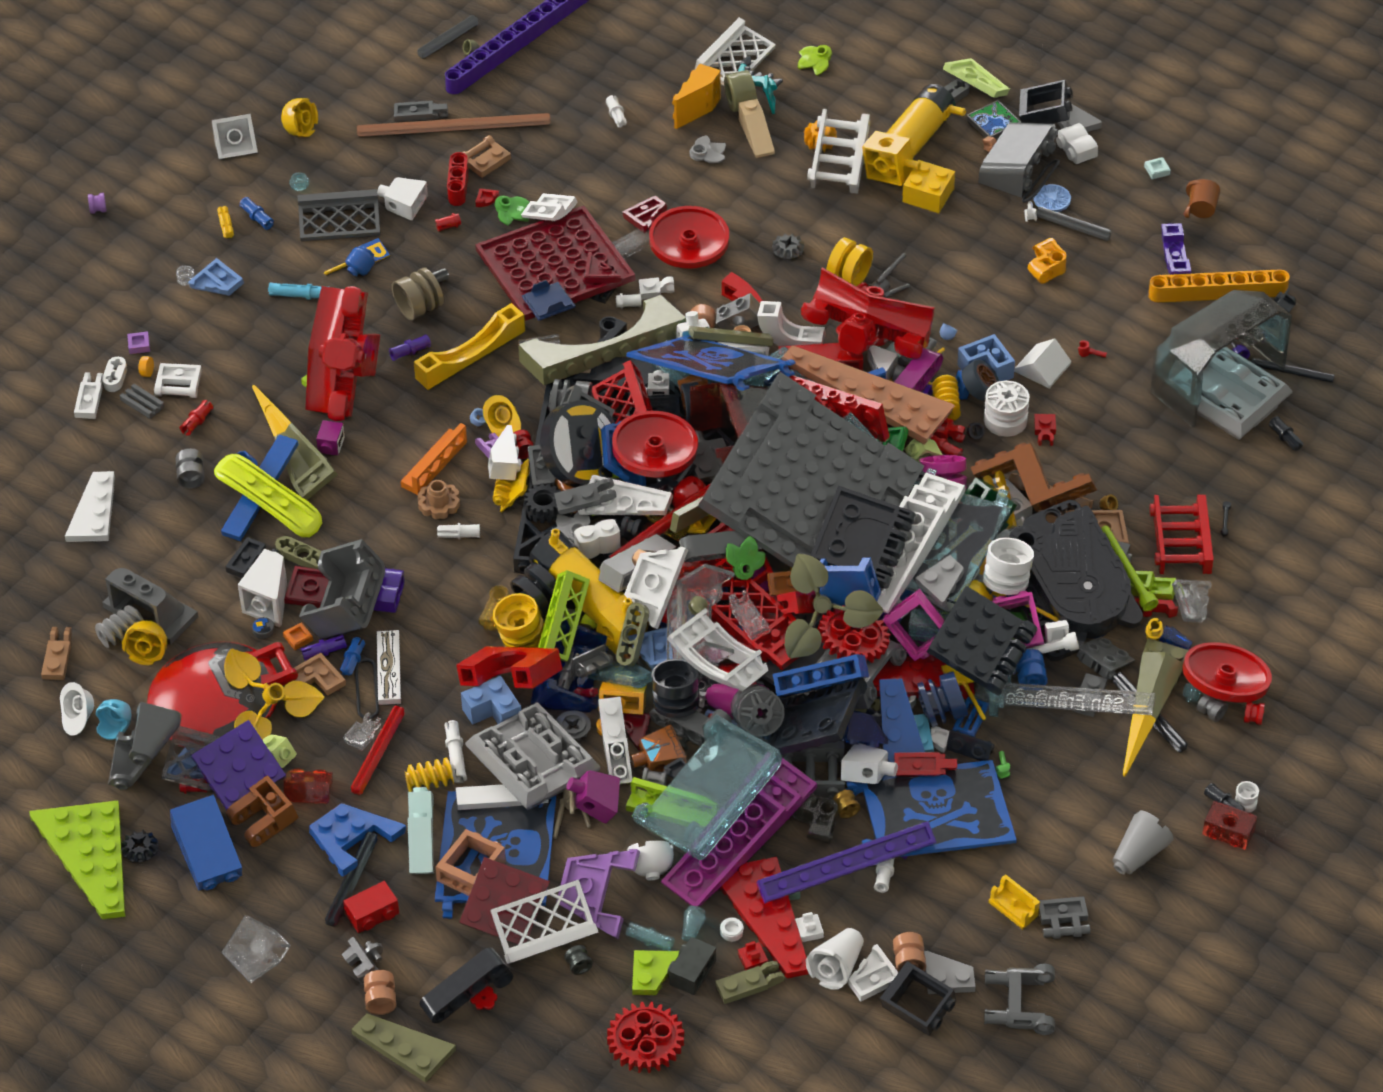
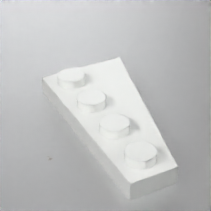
(631, 500)
(94, 511)

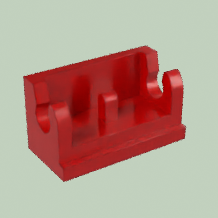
(798, 602)

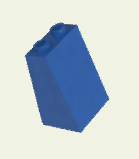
(205, 843)

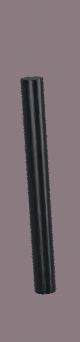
(1294, 370)

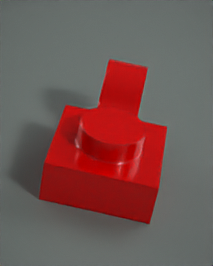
(949, 429)

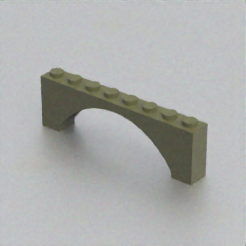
(559, 361)

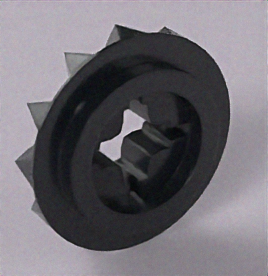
(140, 853)

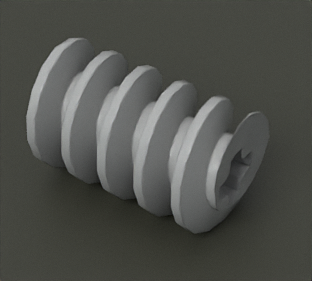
(116, 625)

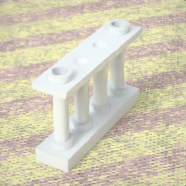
(855, 162)

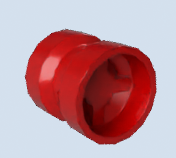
(523, 440)

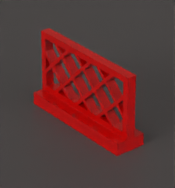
(636, 388)

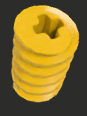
(946, 389)
(429, 774)

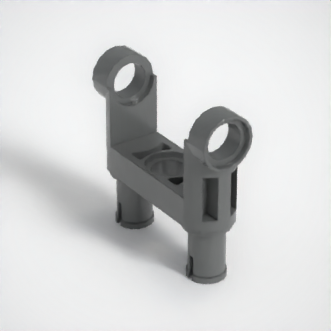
(1012, 1016)

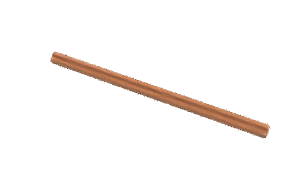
(453, 124)

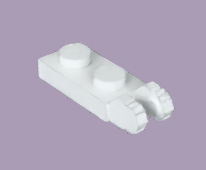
(89, 397)

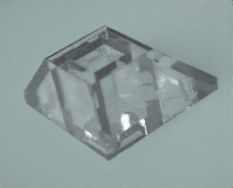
(255, 948)

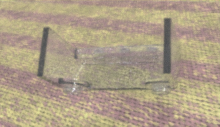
(702, 582)

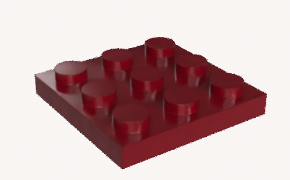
(498, 886)

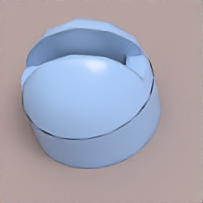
(947, 332)
(478, 411)

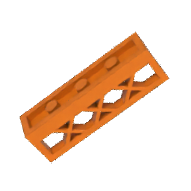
(435, 459)

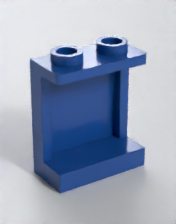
(846, 579)

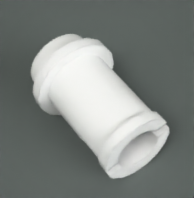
(628, 300)

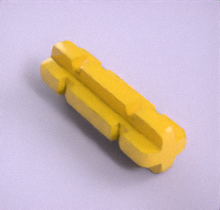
(225, 222)

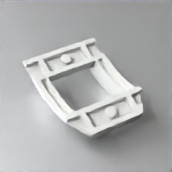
(702, 627)

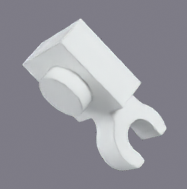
(652, 287)

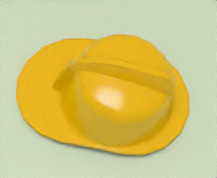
(499, 413)

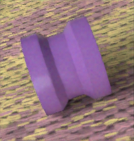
(96, 203)

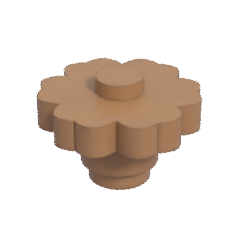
(438, 499)

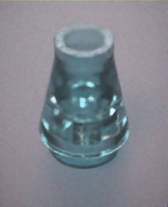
(692, 922)

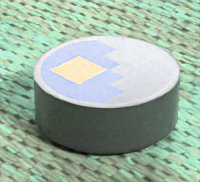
(263, 628)

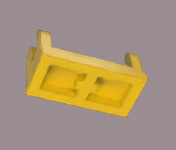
(1014, 902)

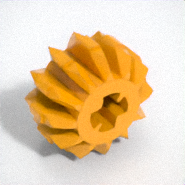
(811, 136)

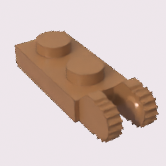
(57, 655)

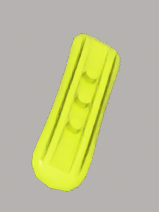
(269, 494)

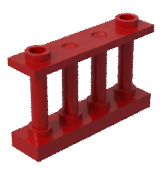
(1201, 542)

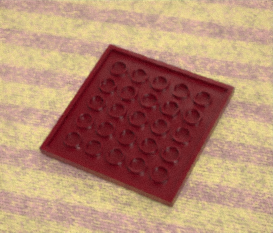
(552, 253)

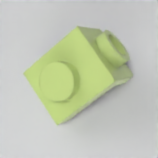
(280, 749)

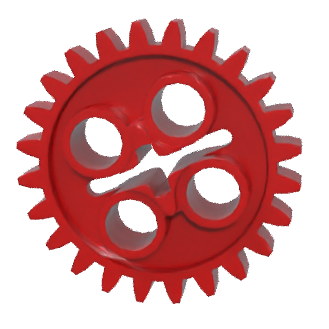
(849, 641)
(645, 1037)

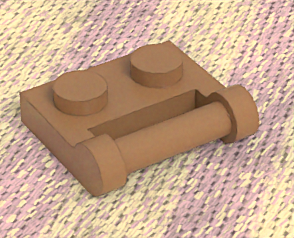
(488, 160)

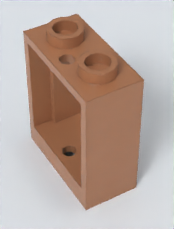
(459, 879)

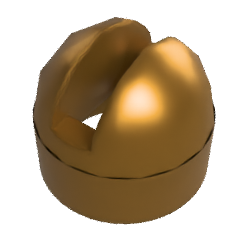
(1111, 505)

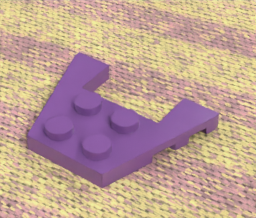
(594, 875)

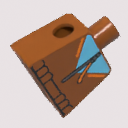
(658, 750)

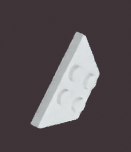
(655, 580)

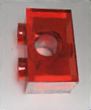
(1229, 825)

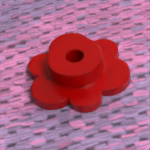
(484, 999)

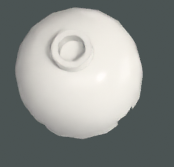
(654, 859)

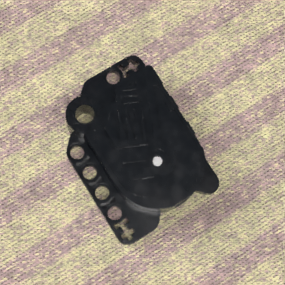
(1076, 574)

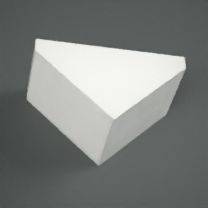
(883, 358)

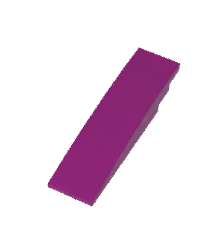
(775, 803)

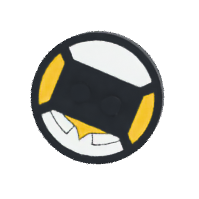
(574, 442)

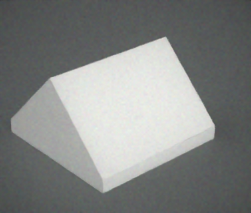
(234, 136)
(1044, 363)

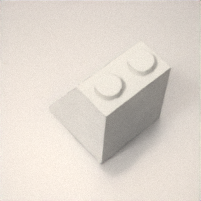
(264, 588)

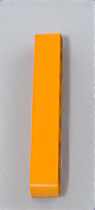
(1215, 285)

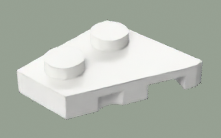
(873, 975)

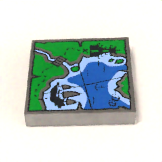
(991, 119)

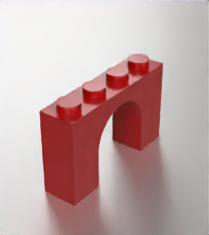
(527, 665)

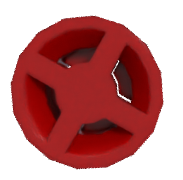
(1254, 713)

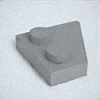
(950, 972)

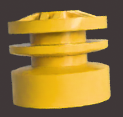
(518, 621)

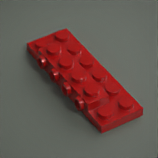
(868, 412)

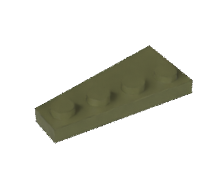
(406, 1047)

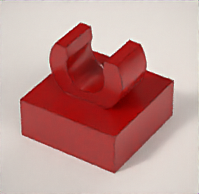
(752, 955)

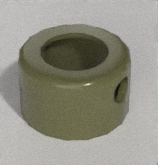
(739, 88)

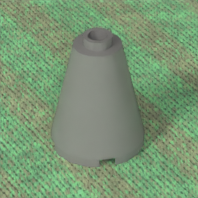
(1141, 842)

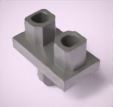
(357, 952)

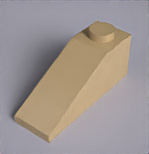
(755, 128)

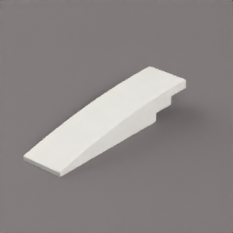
(933, 504)

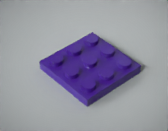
(236, 763)

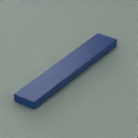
(246, 509)

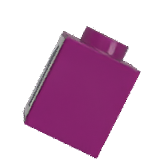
(330, 437)

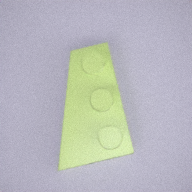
(977, 76)

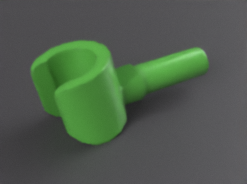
(1003, 769)

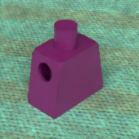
(596, 794)

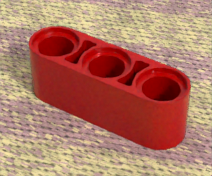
(457, 178)

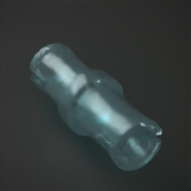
(650, 936)

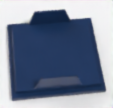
(547, 300)

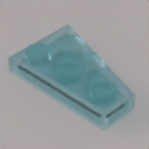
(618, 674)

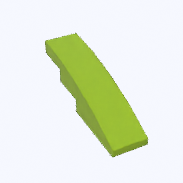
(1160, 587)

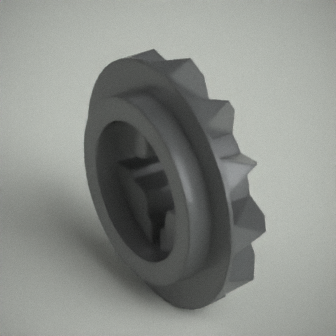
(793, 251)
(575, 718)

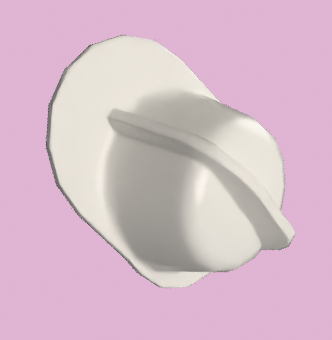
(75, 708)

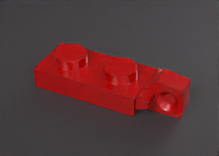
(923, 764)

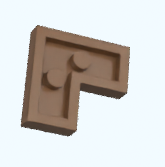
(322, 672)

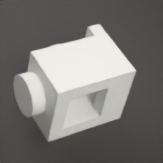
(658, 382)

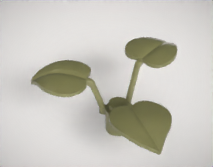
(808, 575)

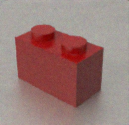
(371, 907)

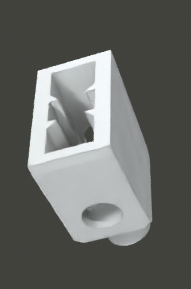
(404, 196)
(866, 765)

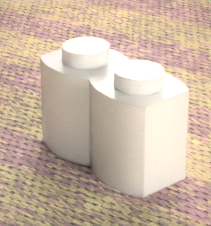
(1077, 143)
(598, 538)

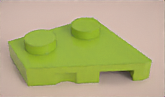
(651, 970)

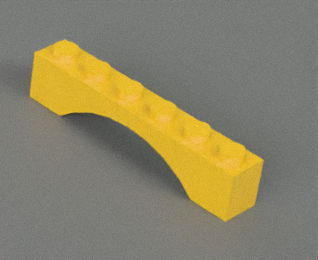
(501, 328)

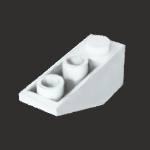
(504, 456)

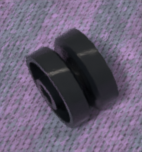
(537, 584)

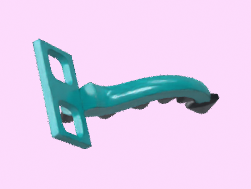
(766, 82)

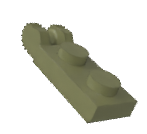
(749, 982)

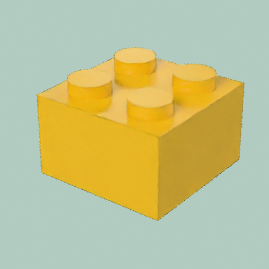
(928, 187)

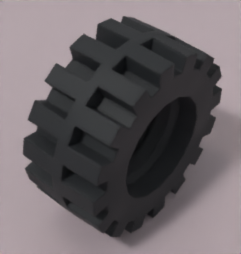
(539, 494)

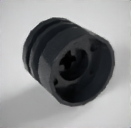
(675, 688)

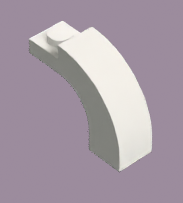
(782, 330)

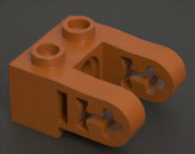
(270, 799)

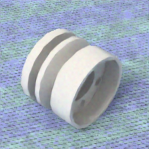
(1006, 408)
(1008, 566)

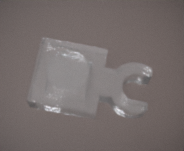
(362, 734)

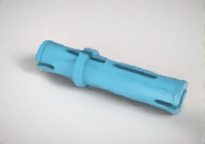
(293, 290)

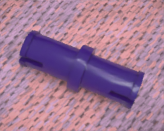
(409, 347)
(324, 647)

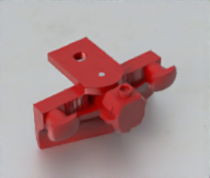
(869, 317)
(339, 352)

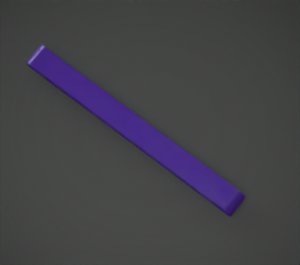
(508, 43)

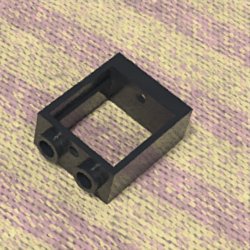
(1046, 93)
(901, 983)

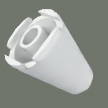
(835, 959)

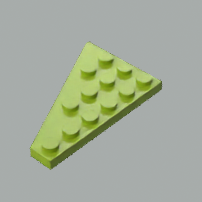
(90, 848)

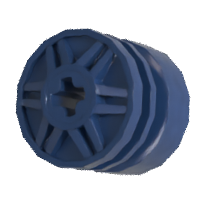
(942, 699)

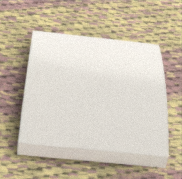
(550, 207)

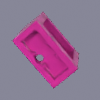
(1021, 599)
(898, 631)

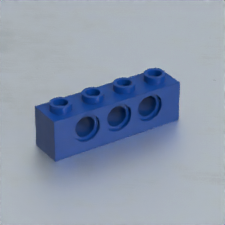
(820, 675)

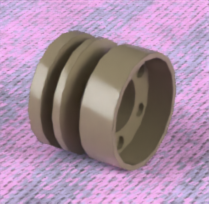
(417, 293)

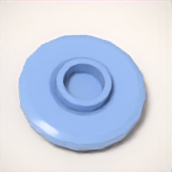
(1053, 198)

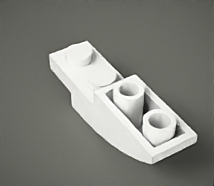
(615, 739)

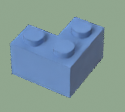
(990, 351)
(489, 700)

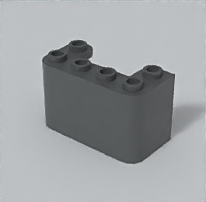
(351, 593)

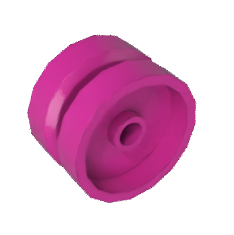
(947, 467)

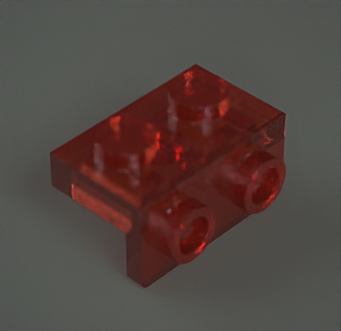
(308, 786)

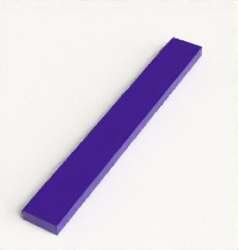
(846, 862)

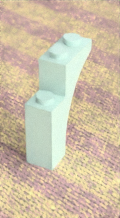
(420, 831)

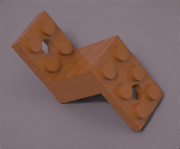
(1033, 477)

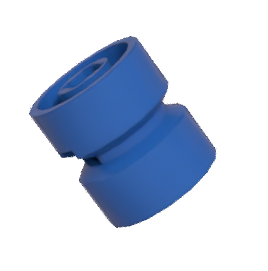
(1031, 668)

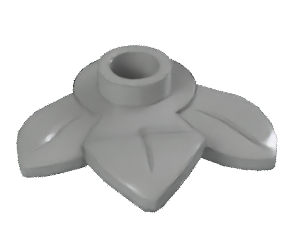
(707, 151)
(568, 525)

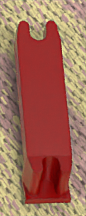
(1164, 606)

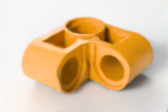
(1049, 261)

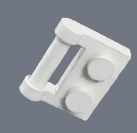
(178, 375)

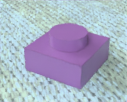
(138, 342)

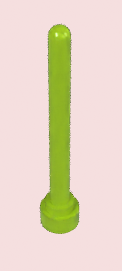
(1146, 599)

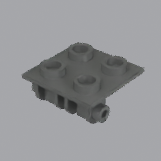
(1103, 657)

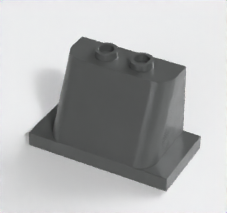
(129, 588)

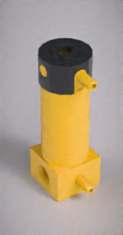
(891, 154)
(601, 603)

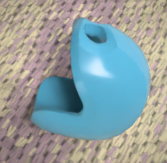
(113, 717)

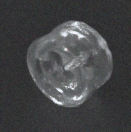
(184, 270)

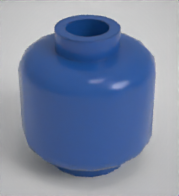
(360, 261)

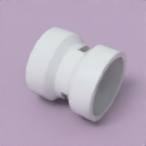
(1247, 795)

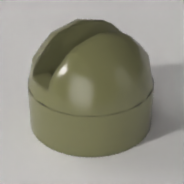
(469, 46)
(697, 604)

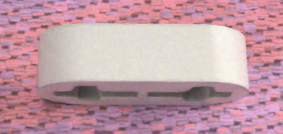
(118, 374)

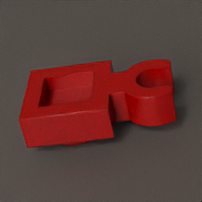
(1045, 427)

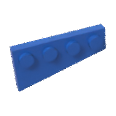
(898, 719)

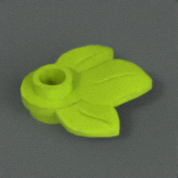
(815, 57)

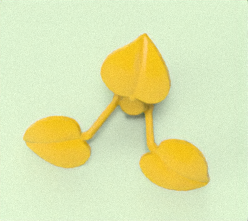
(300, 697)

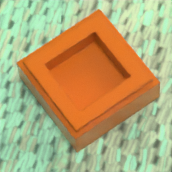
(298, 636)

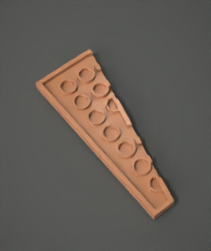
(901, 405)

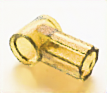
(496, 594)

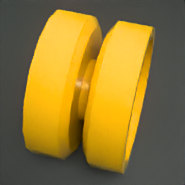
(850, 261)

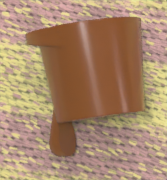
(1203, 198)

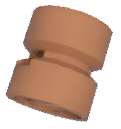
(909, 948)
(379, 992)

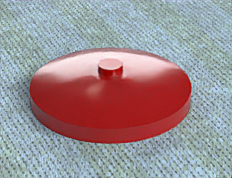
(689, 237)
(655, 444)
(1227, 672)

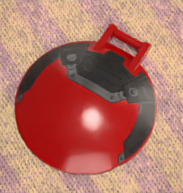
(199, 689)

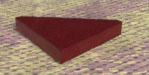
(600, 272)
(636, 726)

